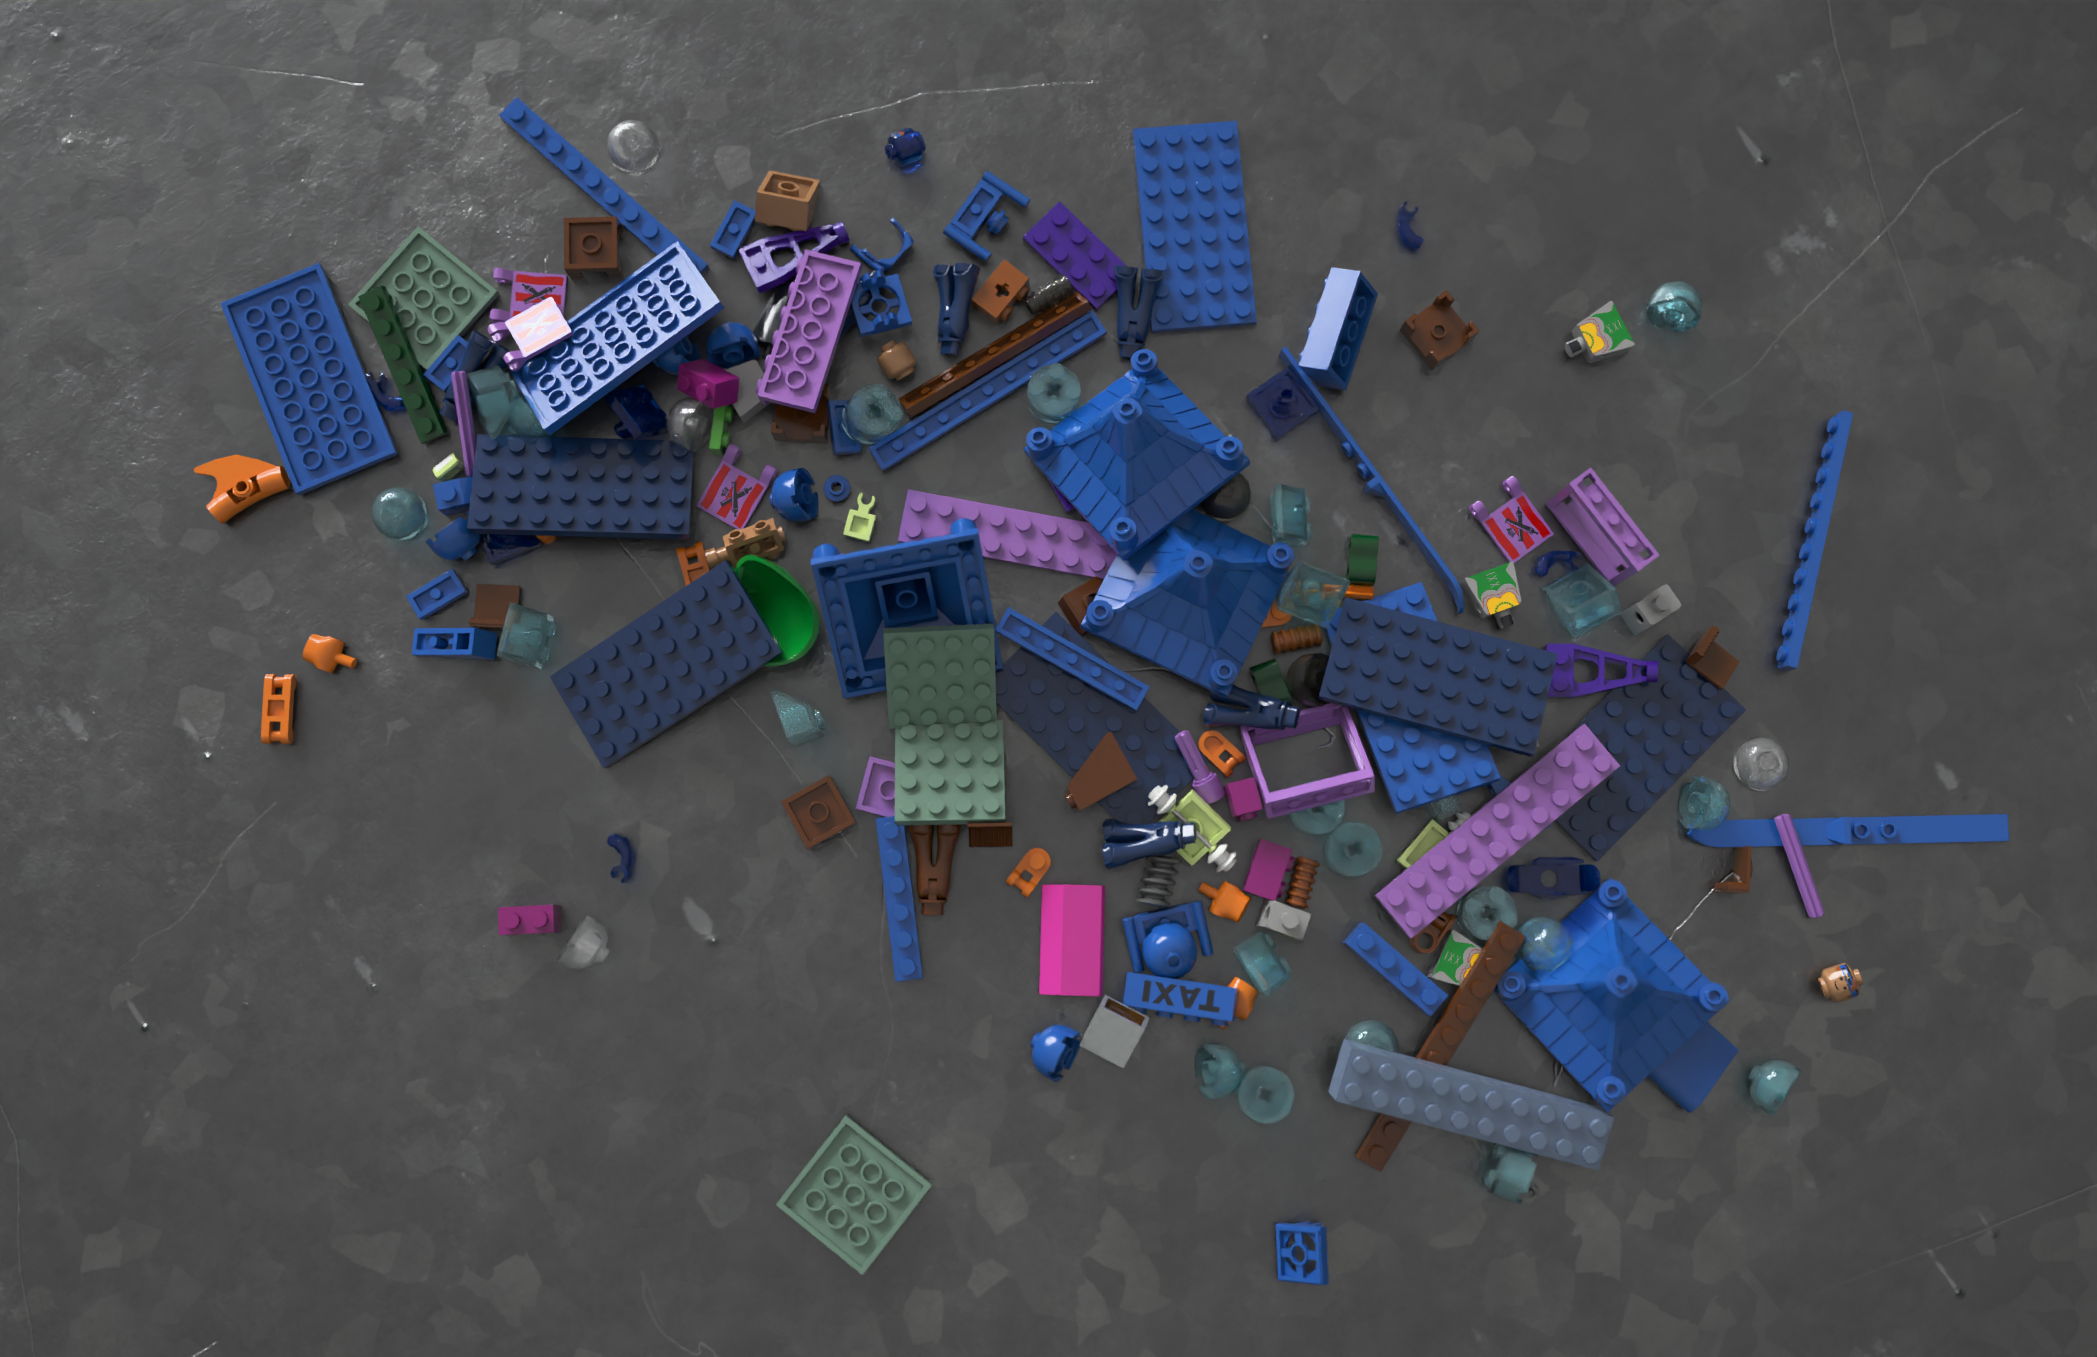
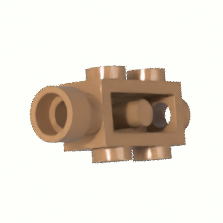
(760, 539)

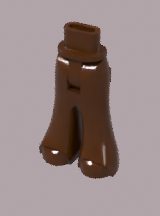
(931, 879)

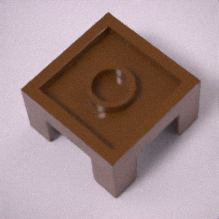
(592, 246)
(1438, 331)
(801, 425)
(819, 812)

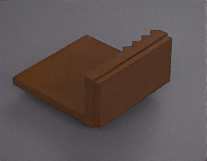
(1077, 601)
(492, 605)
(1711, 659)
(990, 834)
(1741, 873)

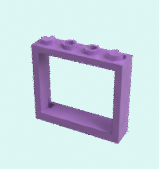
(1612, 521)
(1316, 792)

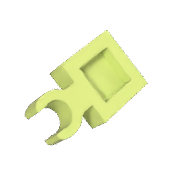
(860, 522)

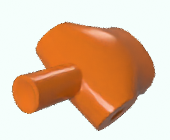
(326, 653)
(1227, 900)
(1246, 999)

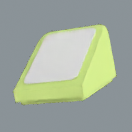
(448, 468)

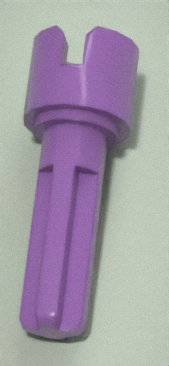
(1205, 783)

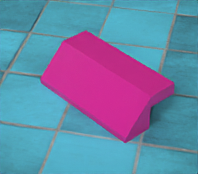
(1072, 940)

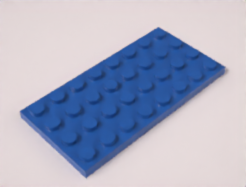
(1195, 225)
(617, 337)
(309, 379)
(1412, 760)

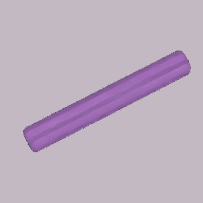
(465, 419)
(1799, 866)

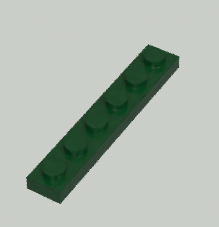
(403, 364)

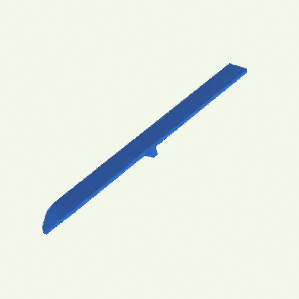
(1376, 484)
(1859, 831)

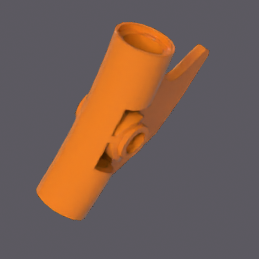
(241, 483)

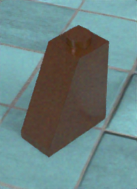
(1100, 776)

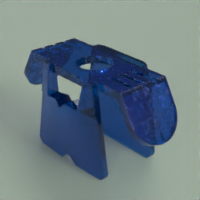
(1571, 879)

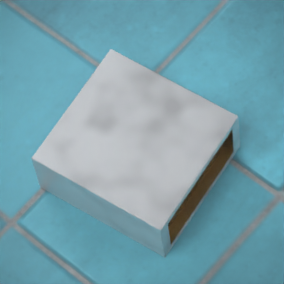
(1114, 1031)

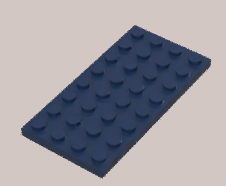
(581, 487)
(666, 664)
(1438, 677)
(1073, 717)
(1655, 739)

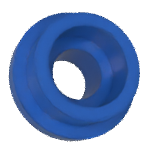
(997, 221)
(836, 496)

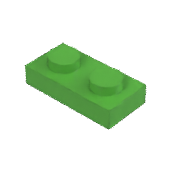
(719, 436)

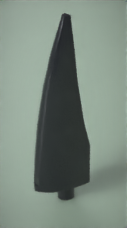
(770, 317)

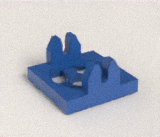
(881, 322)
(1285, 1270)

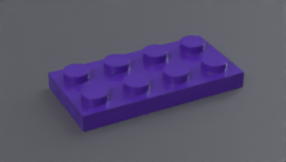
(1075, 253)

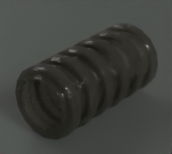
(1048, 295)

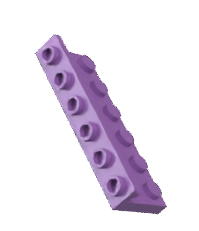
(808, 331)

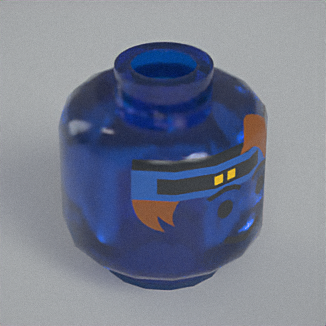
(905, 146)

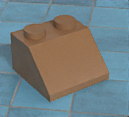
(786, 201)

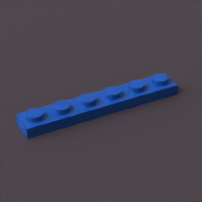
(1072, 659)
(899, 899)

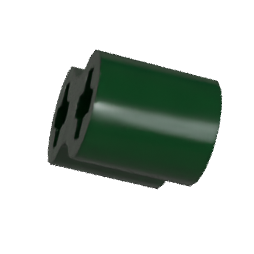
(1362, 559)
(1269, 680)

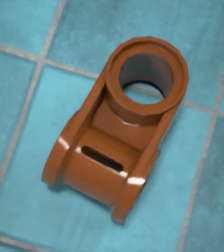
(1434, 932)

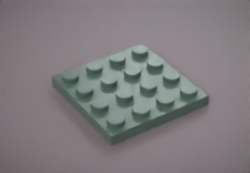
(431, 294)
(940, 674)
(949, 774)
(854, 1194)

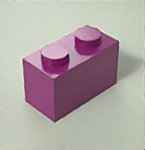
(708, 383)
(1243, 799)
(1267, 870)
(529, 919)

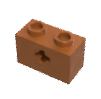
(1003, 279)

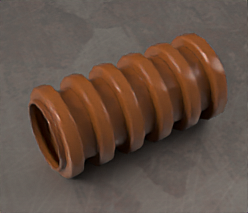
(1296, 638)
(1302, 882)

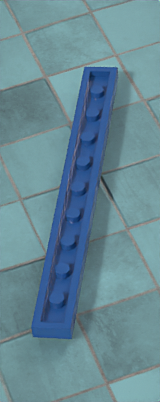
(592, 180)
(986, 391)
(1812, 549)

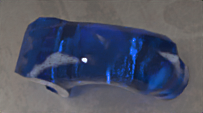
(1406, 234)
(385, 400)
(1549, 559)
(624, 848)

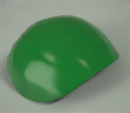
(783, 606)

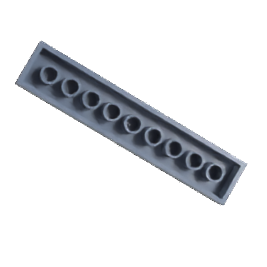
(1470, 1104)

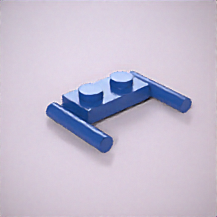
(977, 210)
(1187, 915)

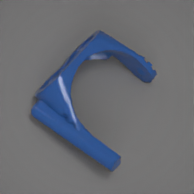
(885, 264)

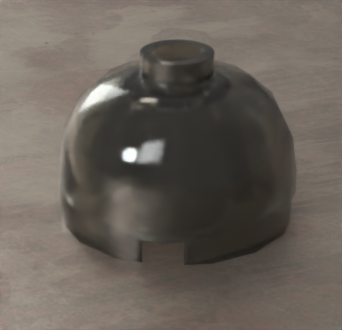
(1229, 500)
(1306, 679)

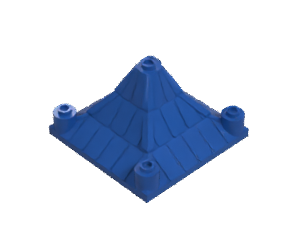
(1136, 456)
(898, 587)
(1191, 599)
(1616, 1000)

